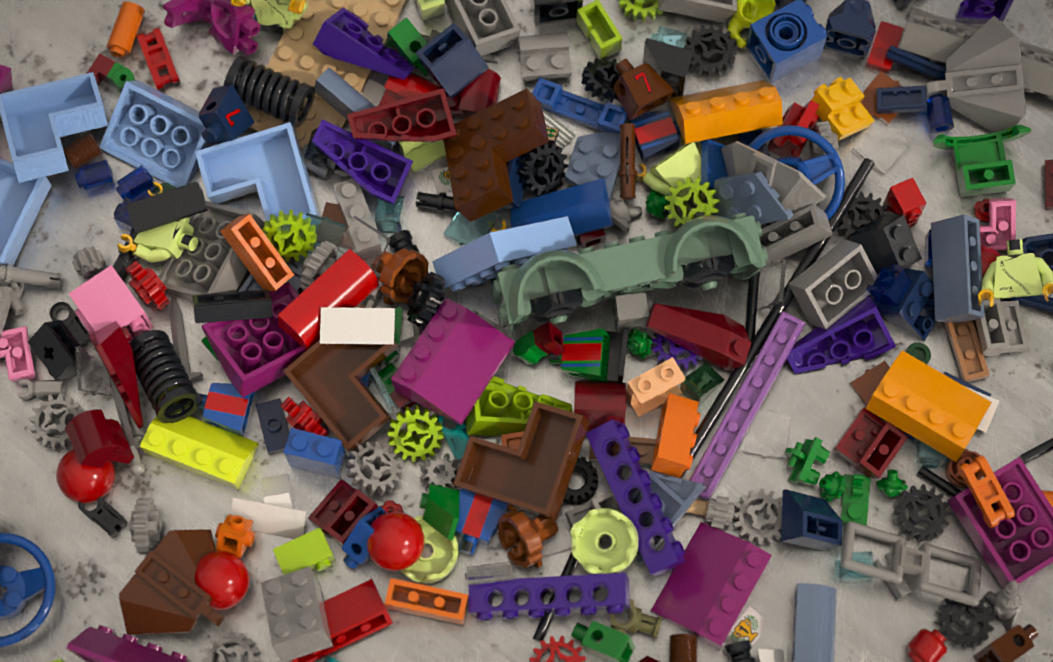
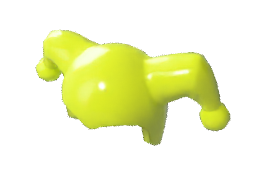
(747, 13)

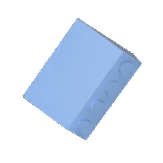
(155, 132)

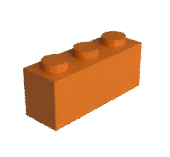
(257, 253)
(675, 436)
(426, 601)

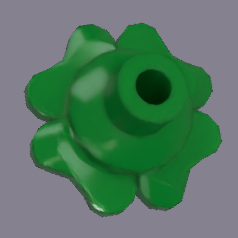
(655, 204)
(639, 343)
(892, 485)
(832, 486)

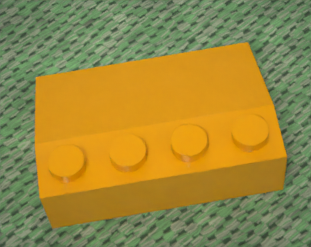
(727, 111)
(928, 405)

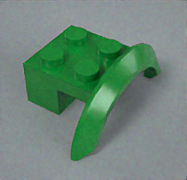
(982, 160)

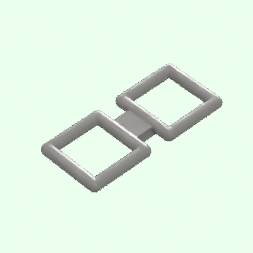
(911, 562)

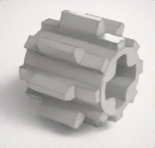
(88, 262)
(720, 512)

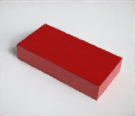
(886, 36)

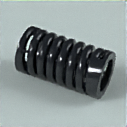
(270, 91)
(163, 377)

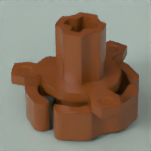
(400, 274)
(526, 535)

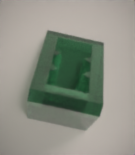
(701, 383)

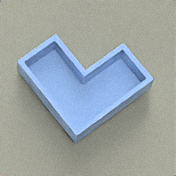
(41, 115)
(262, 163)
(18, 209)
(501, 248)

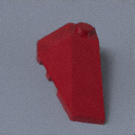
(410, 119)
(703, 333)
(117, 356)

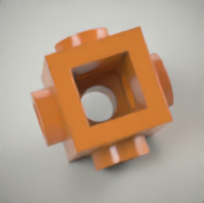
(234, 535)

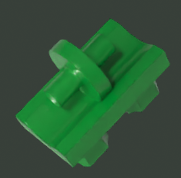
(802, 460)

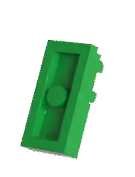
(855, 499)

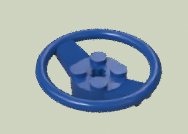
(814, 169)
(24, 586)

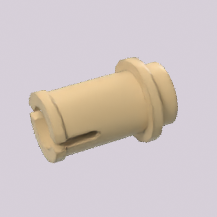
(699, 507)

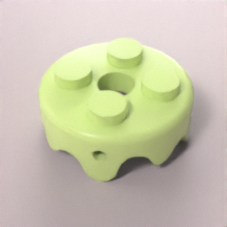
(587, 536)
(439, 563)

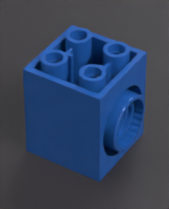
(786, 40)

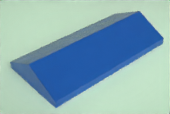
(584, 205)

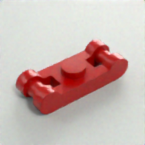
(158, 58)

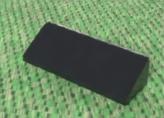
(167, 207)
(232, 306)

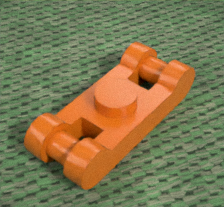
(986, 491)

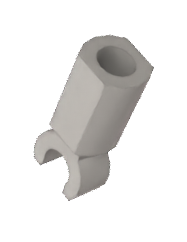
(41, 388)
(901, 589)

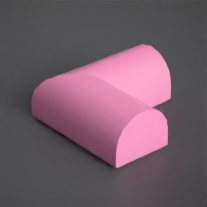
(1001, 224)
(18, 354)

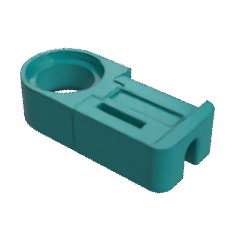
(456, 439)

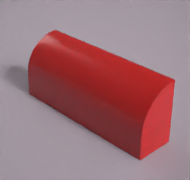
(340, 286)
(352, 617)

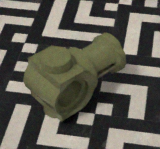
(637, 622)

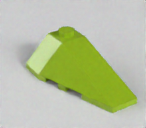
(505, 409)

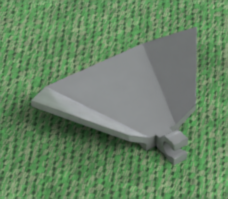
(986, 78)
(792, 186)

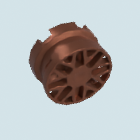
(952, 469)

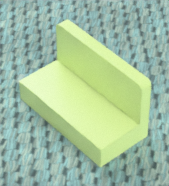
(422, 153)

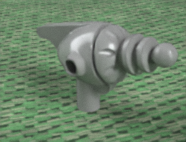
(622, 213)
(1006, 603)

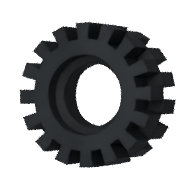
(589, 487)

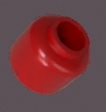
(927, 646)

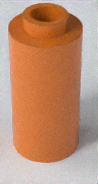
(125, 29)

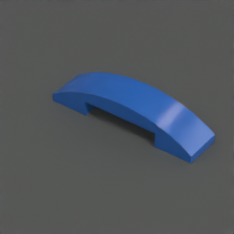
(578, 108)

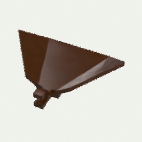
(163, 589)

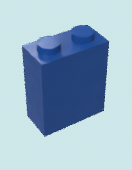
(315, 453)

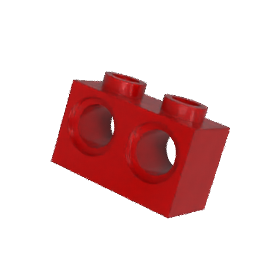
(906, 200)

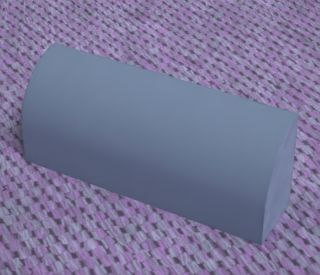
(344, 99)
(957, 269)
(814, 623)

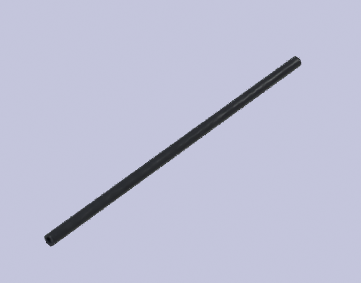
(762, 334)

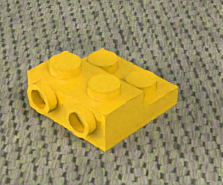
(842, 107)

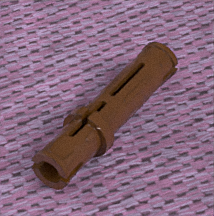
(627, 131)

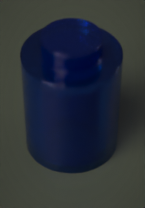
(939, 114)
(95, 176)
(135, 183)

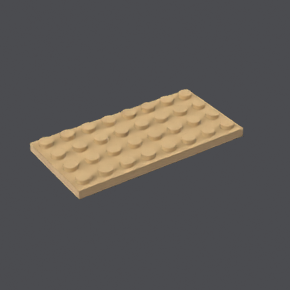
(304, 62)

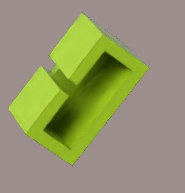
(599, 29)
(304, 552)

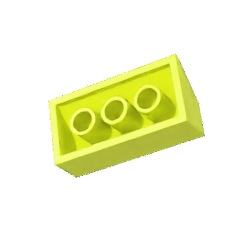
(201, 449)

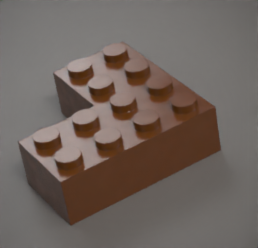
(484, 146)
(333, 386)
(537, 472)

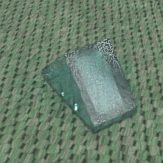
(390, 217)

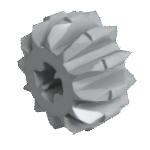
(430, 475)

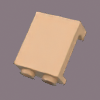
(652, 388)

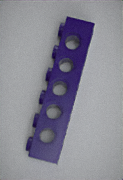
(601, 441)
(617, 598)

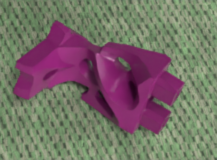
(230, 24)

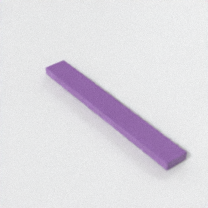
(747, 403)

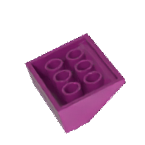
(255, 349)
(452, 362)
(1016, 545)
(711, 585)
(103, 646)

